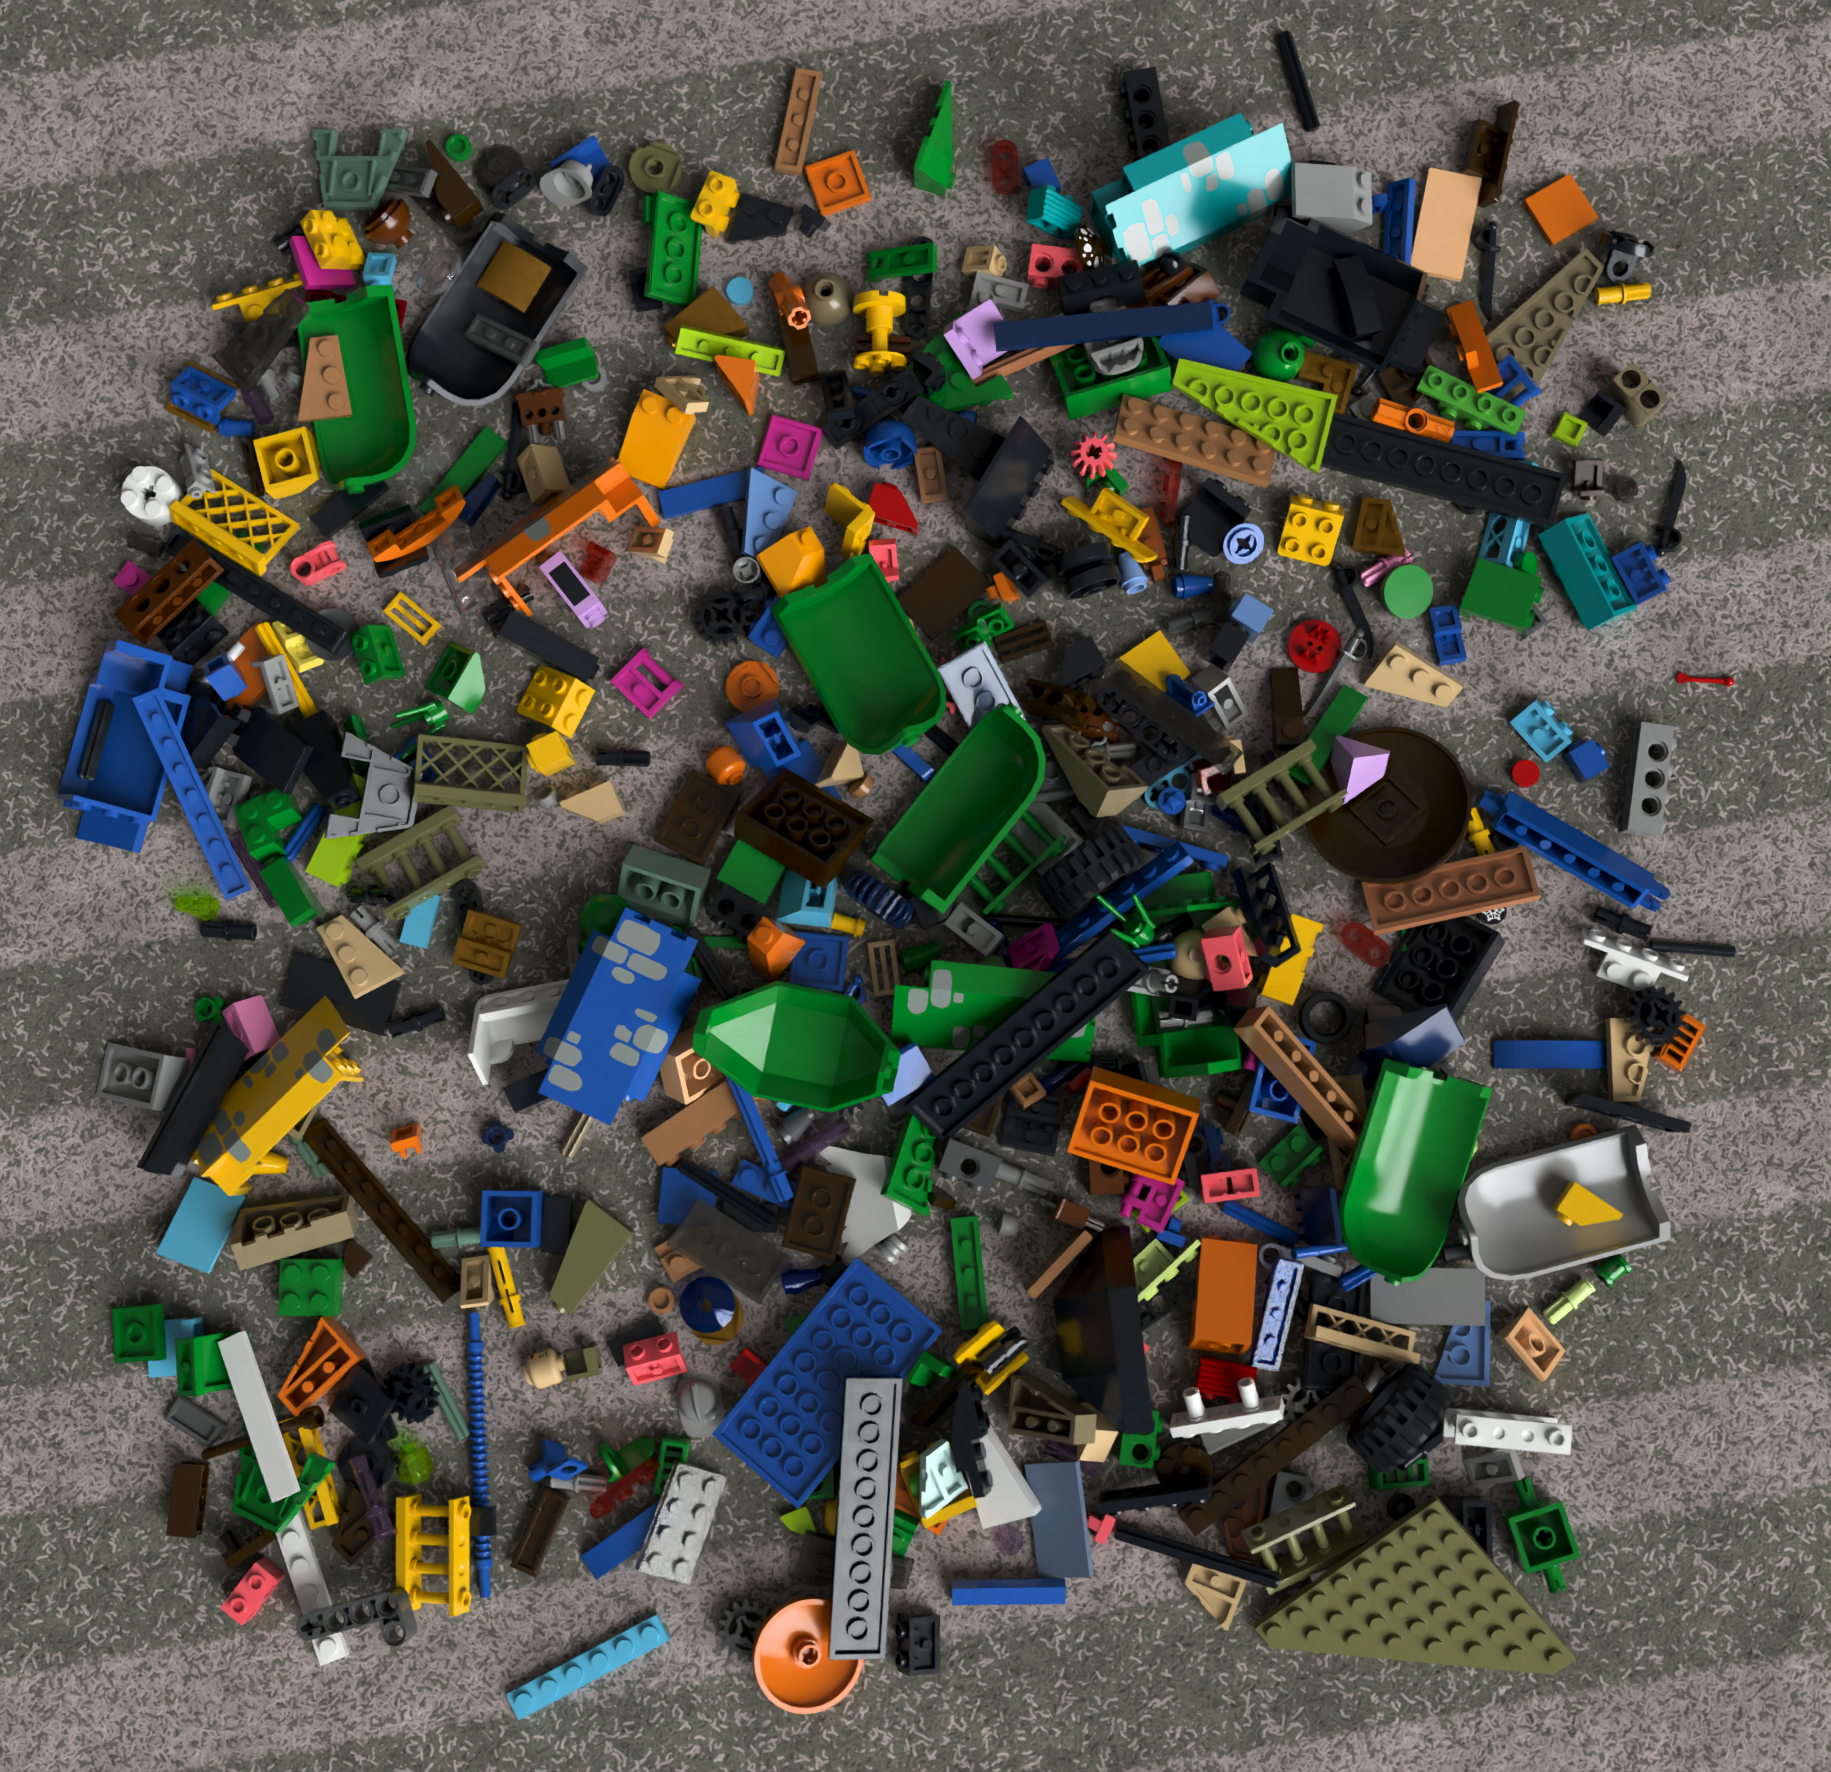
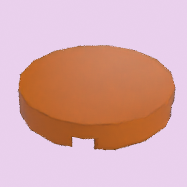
(754, 693)

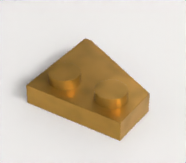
(1378, 529)

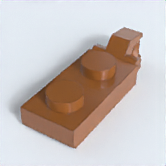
(1153, 540)

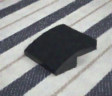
(1034, 1127)

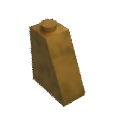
(708, 313)

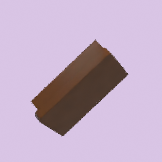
(1195, 288)

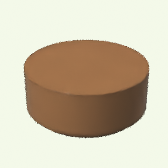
(861, 786)
(661, 1300)

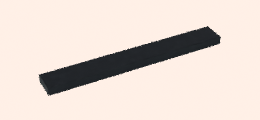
(267, 598)

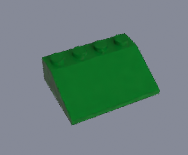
(1089, 392)

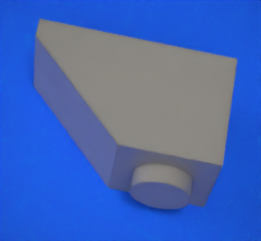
(1219, 688)

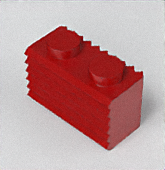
(1221, 1378)

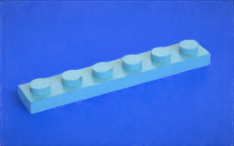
(588, 1666)

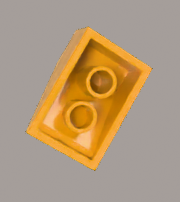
(655, 439)

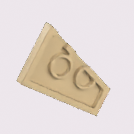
(1413, 677)
(357, 957)
(1625, 1061)

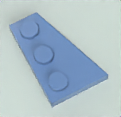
(766, 512)
(1466, 1355)

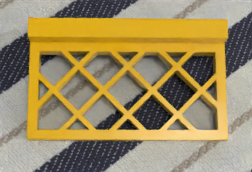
(225, 541)

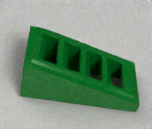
(671, 1440)
(1383, 1482)

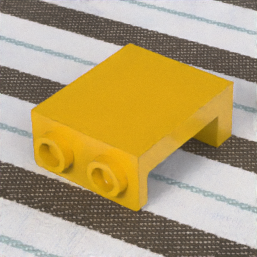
(958, 1505)

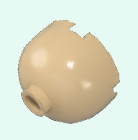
(1189, 961)

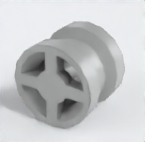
(892, 1248)

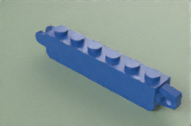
(1573, 850)

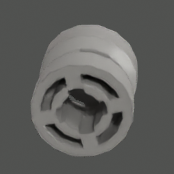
(745, 568)

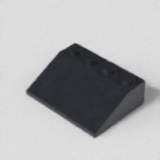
(1008, 485)
(1440, 965)

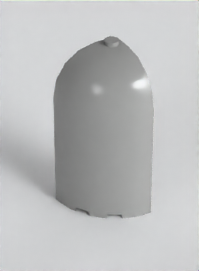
(1510, 1204)

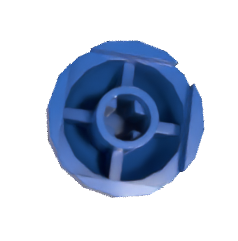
(889, 443)

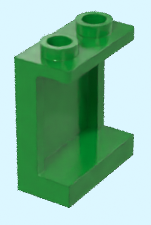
(1502, 595)
(201, 1364)

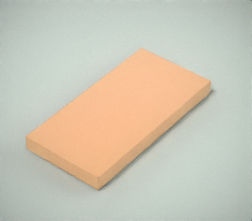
(1445, 223)

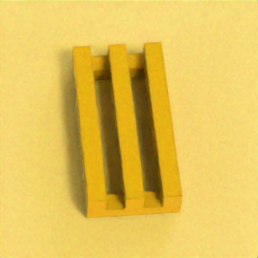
(429, 633)

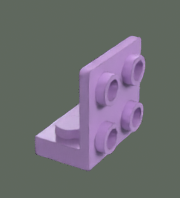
(974, 337)

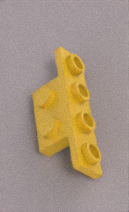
(255, 299)
(1114, 519)

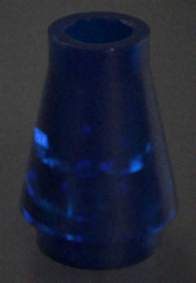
(800, 1280)

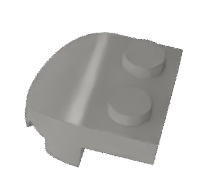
(1114, 355)
(226, 791)

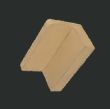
(542, 472)

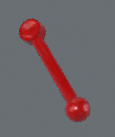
(1681, 678)

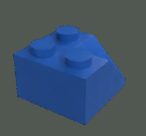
(511, 1218)

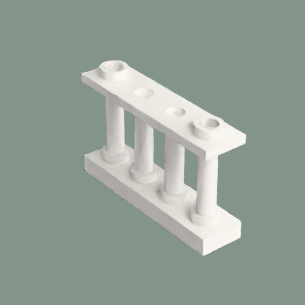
(1507, 1430)

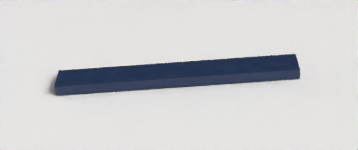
(1103, 326)

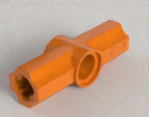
(789, 300)
(1397, 415)

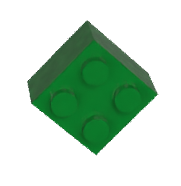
(310, 1286)

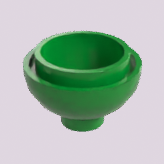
(1270, 358)

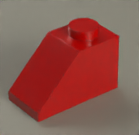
(892, 508)

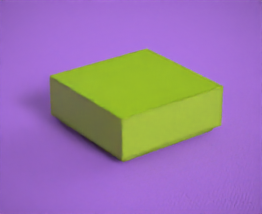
(1569, 430)

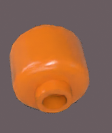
(725, 765)

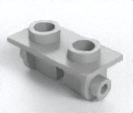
(197, 471)

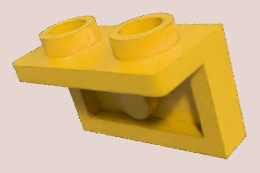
(714, 203)

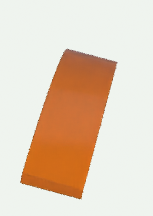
(420, 533)

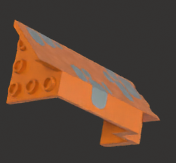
(602, 489)

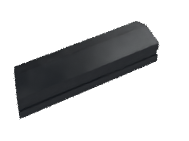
(194, 1103)

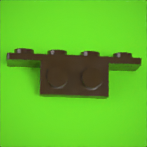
(1489, 152)

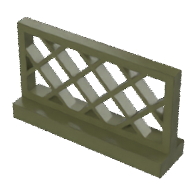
(470, 796)

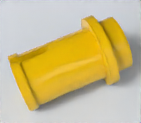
(848, 924)

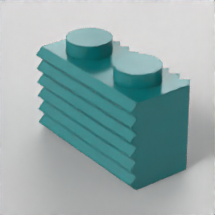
(1053, 212)

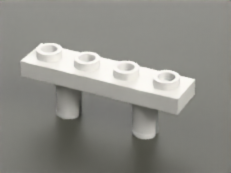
(1215, 1419)

